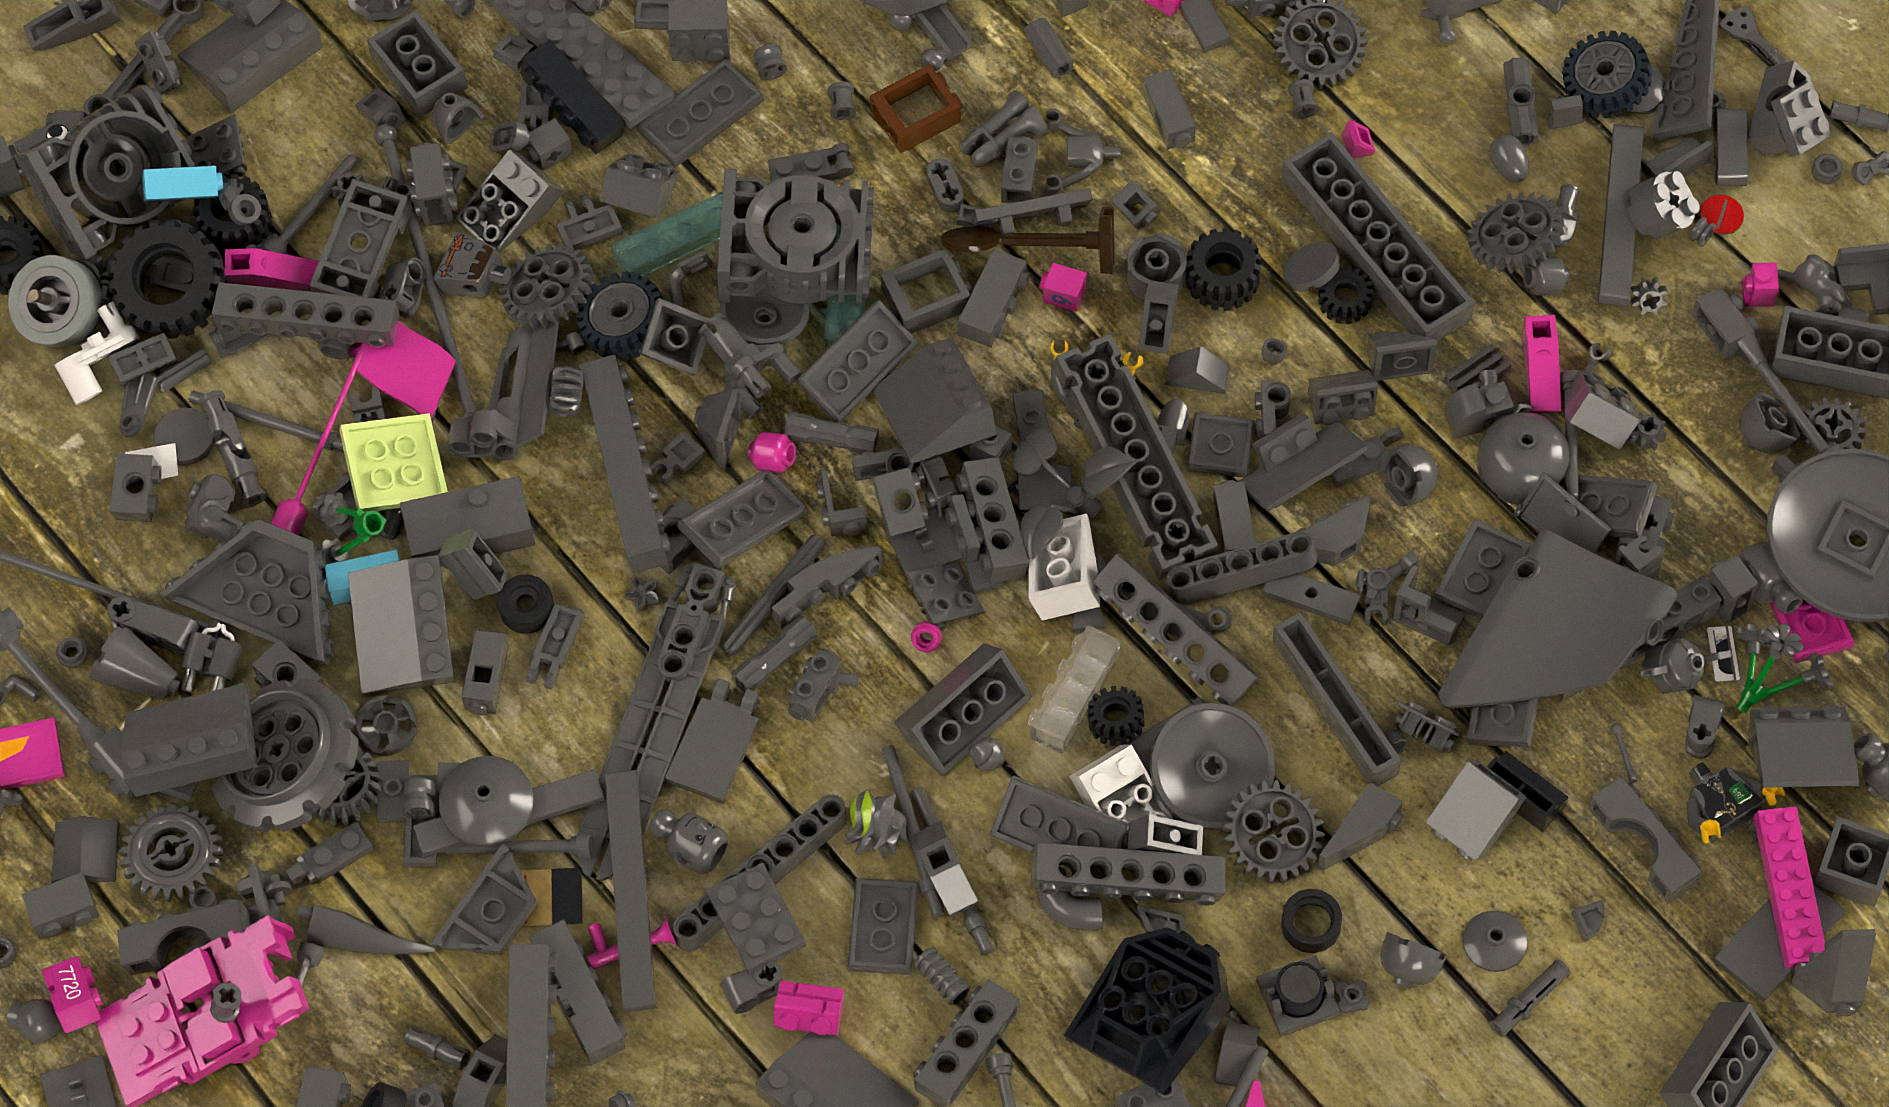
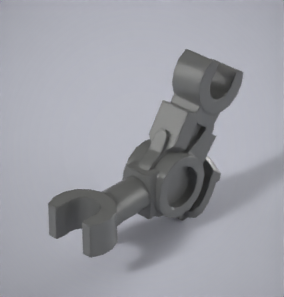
(1378, 584)

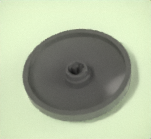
(1206, 760)

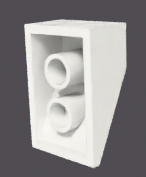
(1065, 572)

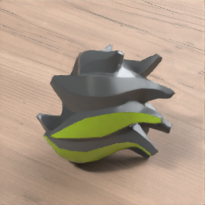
(875, 823)

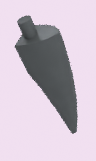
(349, 933)

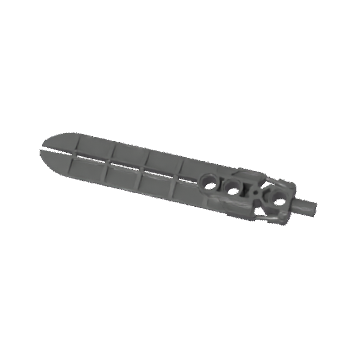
(673, 625)

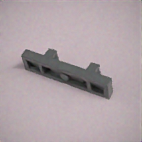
(1056, 203)

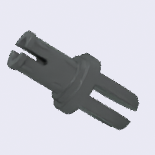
(1566, 204)

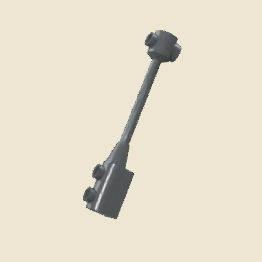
(1736, 335)
(102, 746)

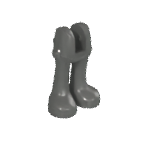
(989, 147)

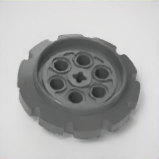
(300, 757)

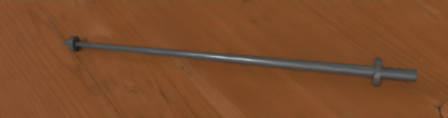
(56, 574)

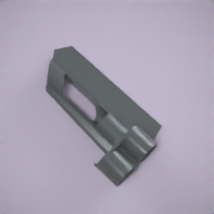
(513, 419)

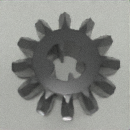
(565, 391)

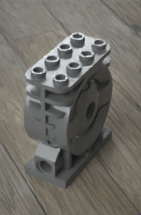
(133, 113)
(790, 205)

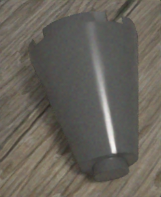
(134, 667)

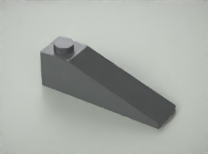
(1838, 974)

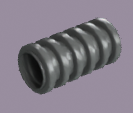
(942, 976)

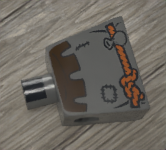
(470, 268)

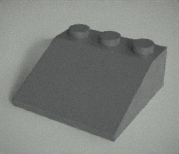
(1803, 746)

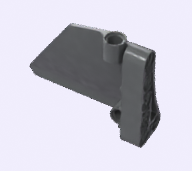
(1557, 627)

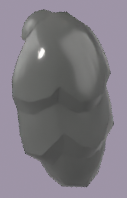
(380, 9)

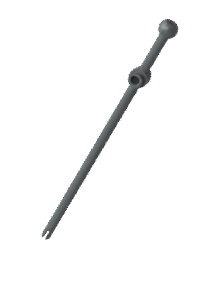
(386, 136)

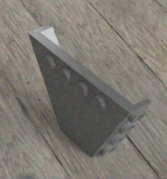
(264, 586)

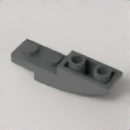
(834, 575)

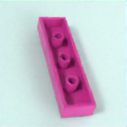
(1789, 884)

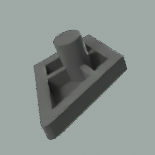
(1157, 919)

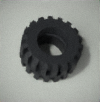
(228, 233)
(1223, 248)

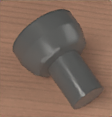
(461, 8)

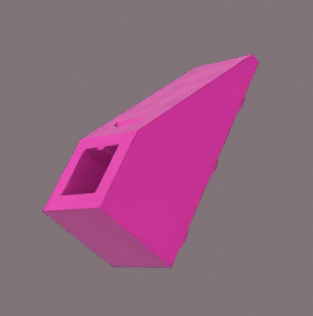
(268, 269)
(1542, 363)

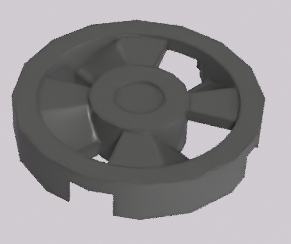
(385, 725)

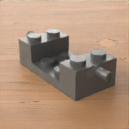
(369, 214)

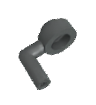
(19, 684)

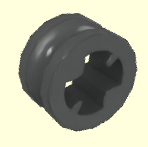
(1702, 231)

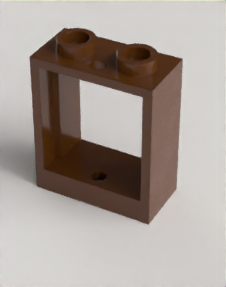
(908, 137)

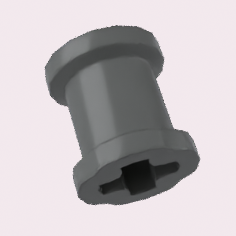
(1307, 93)
(842, 102)
(221, 1006)

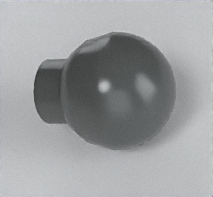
(34, 1020)

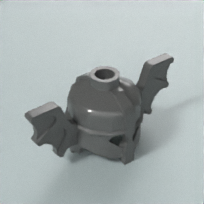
(1676, 664)

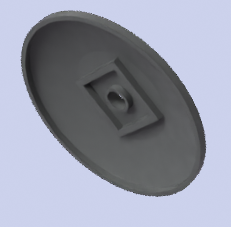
(1811, 527)

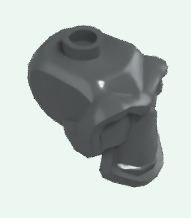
(209, 508)

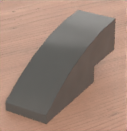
(70, 22)

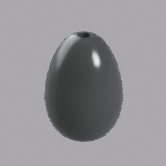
(1510, 158)

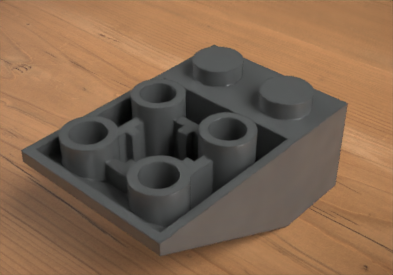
(509, 201)

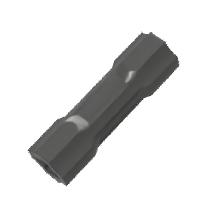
(809, 429)
(790, 641)

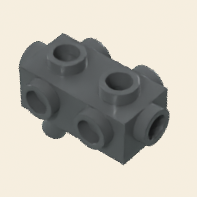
(820, 678)

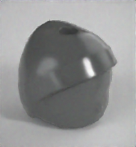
(987, 754)

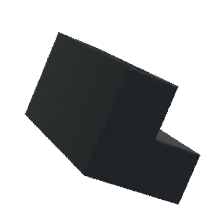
(1542, 800)

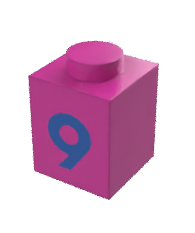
(1063, 286)

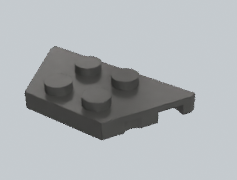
(490, 909)

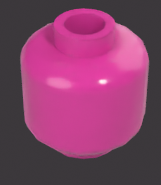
(772, 452)

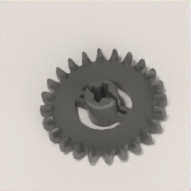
(180, 873)

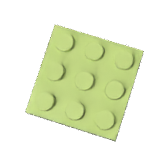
(392, 461)

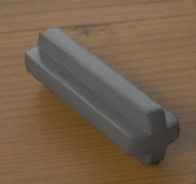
(183, 370)

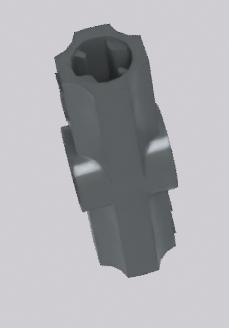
(1519, 87)

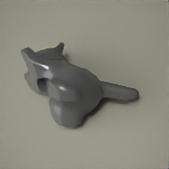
(1817, 278)

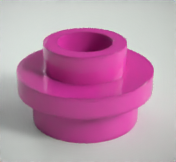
(923, 644)

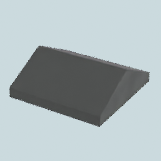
(86, 847)

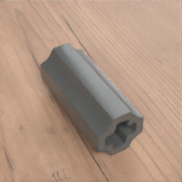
(1049, 47)

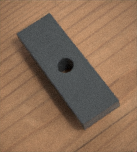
(1328, 601)

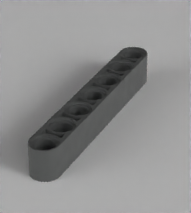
(1618, 227)
(778, 866)

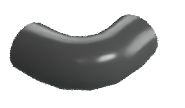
(1072, 911)

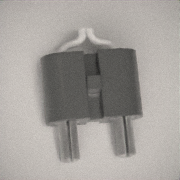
(210, 657)

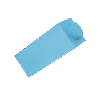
(181, 183)
(338, 573)

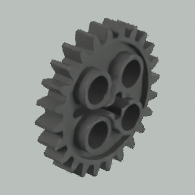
(1343, 31)
(1516, 232)
(547, 285)
(1285, 855)

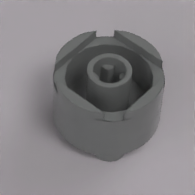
(1662, 205)
(1155, 259)

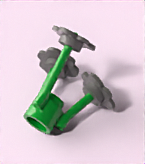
(366, 525)

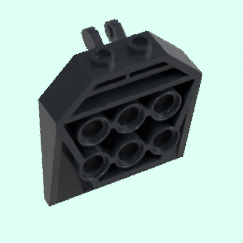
(1153, 981)

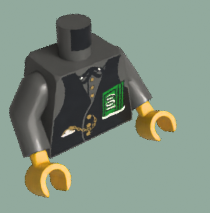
(1724, 801)

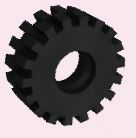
(22, 240)

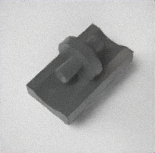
(268, 893)

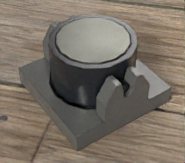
(1298, 992)

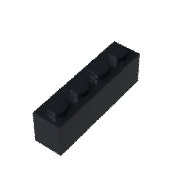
(572, 97)

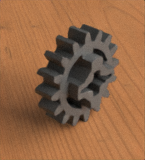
(1848, 427)

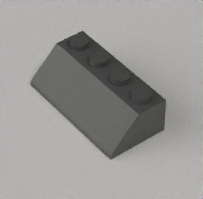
(963, 708)
(1722, 1060)

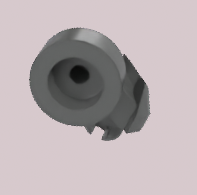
(242, 208)

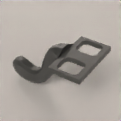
(687, 267)

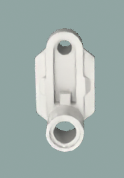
(75, 368)

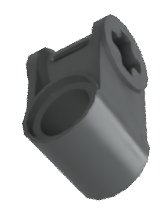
(405, 283)
(1703, 723)
(748, 990)

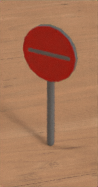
(1723, 212)

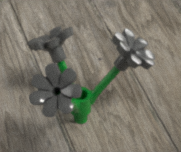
(1781, 643)

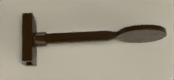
(982, 238)

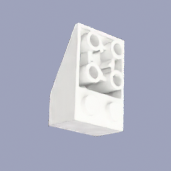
(1119, 787)

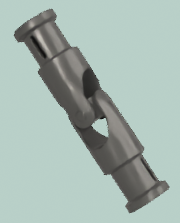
(232, 448)

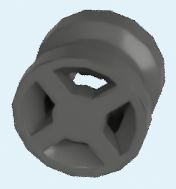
(770, 61)

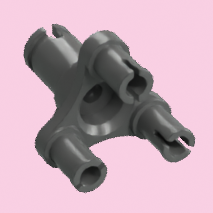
(745, 362)

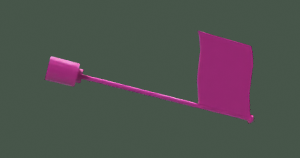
(409, 371)

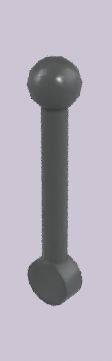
(1617, 729)

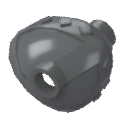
(451, 109)

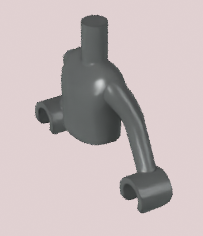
(1083, 150)

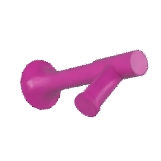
(606, 955)

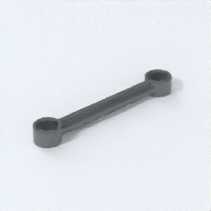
(136, 67)

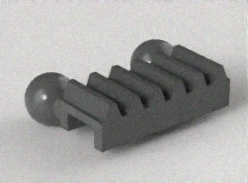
(942, 31)

